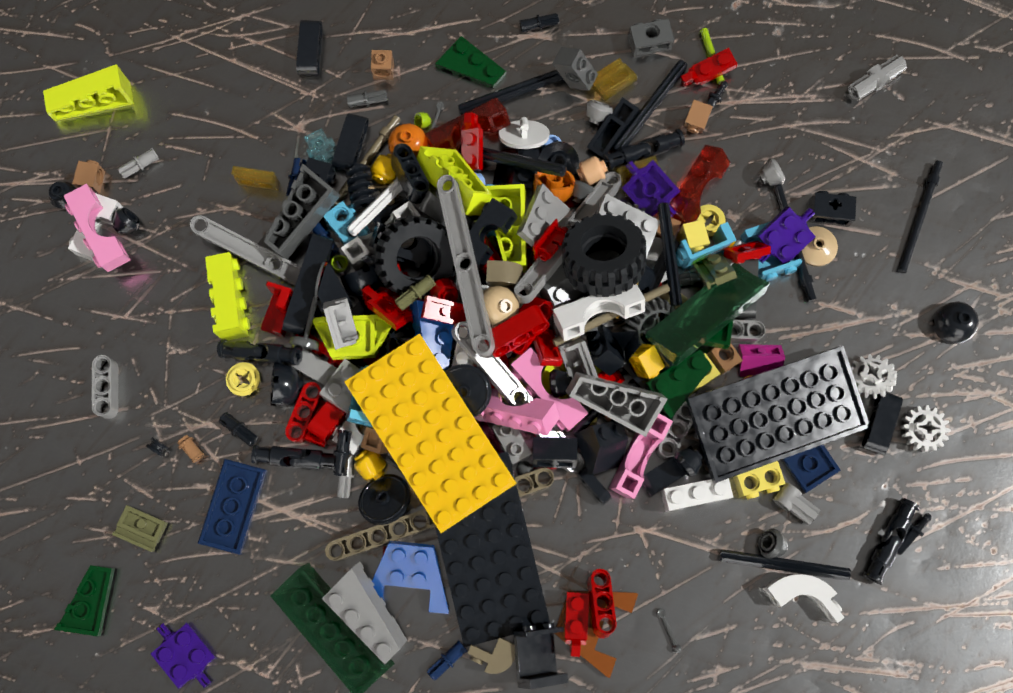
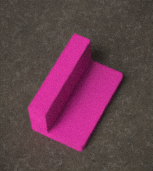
(759, 358)

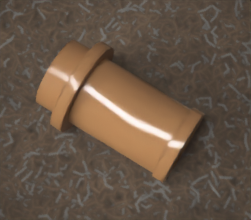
(190, 448)

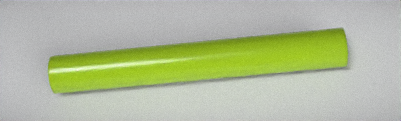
(709, 49)

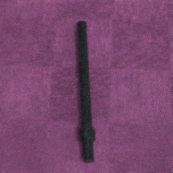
(932, 182)
(806, 280)

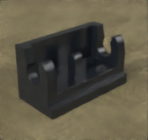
(554, 452)

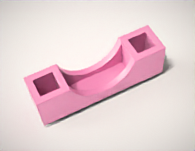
(85, 207)
(528, 370)
(535, 417)
(631, 469)

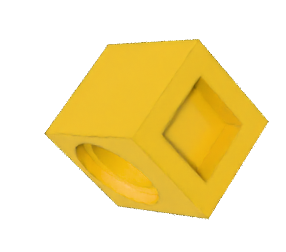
(646, 361)

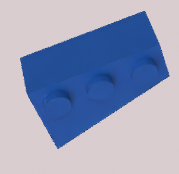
(435, 334)

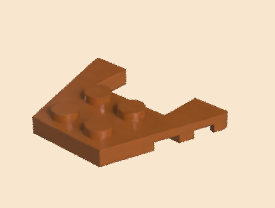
(601, 661)

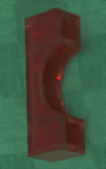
(491, 117)
(710, 164)

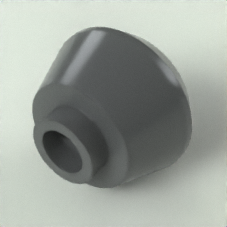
(580, 191)
(772, 543)

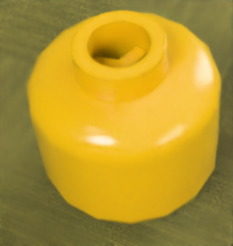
(382, 170)
(369, 465)

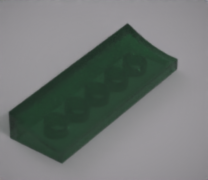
(705, 315)
(327, 633)

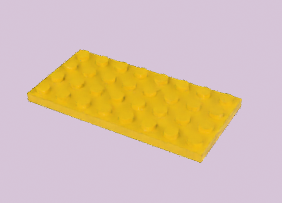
(430, 433)

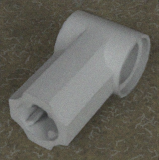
(791, 500)

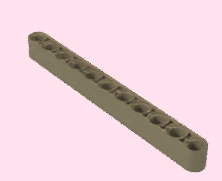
(410, 528)

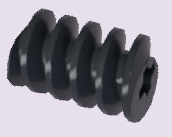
(359, 185)

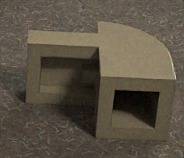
(503, 274)
(498, 660)

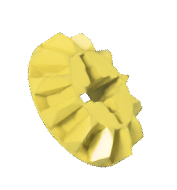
(717, 219)
(233, 380)

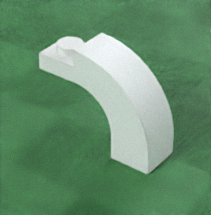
(789, 586)

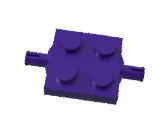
(650, 187)
(787, 234)
(183, 655)

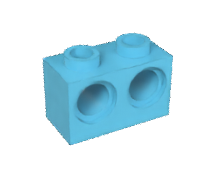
(340, 227)

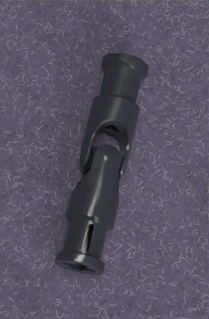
(633, 152)
(246, 351)
(299, 457)
(887, 549)

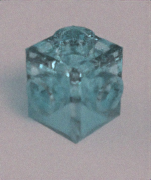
(320, 146)

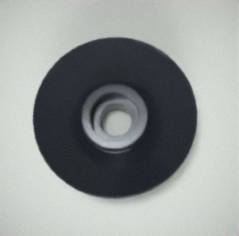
(563, 151)

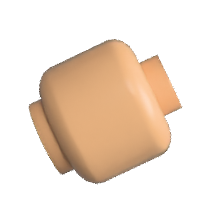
(592, 170)

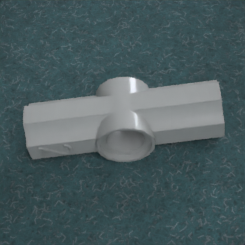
(877, 77)

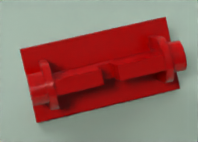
(545, 245)

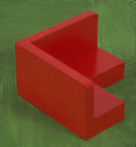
(277, 309)

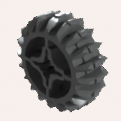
(647, 320)

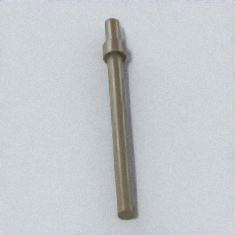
(383, 136)
(609, 315)

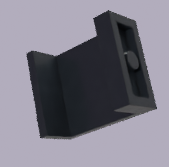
(537, 657)

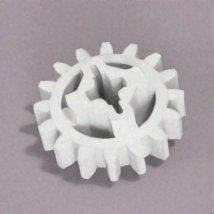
(873, 375)
(930, 421)

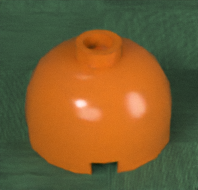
(407, 134)
(560, 186)

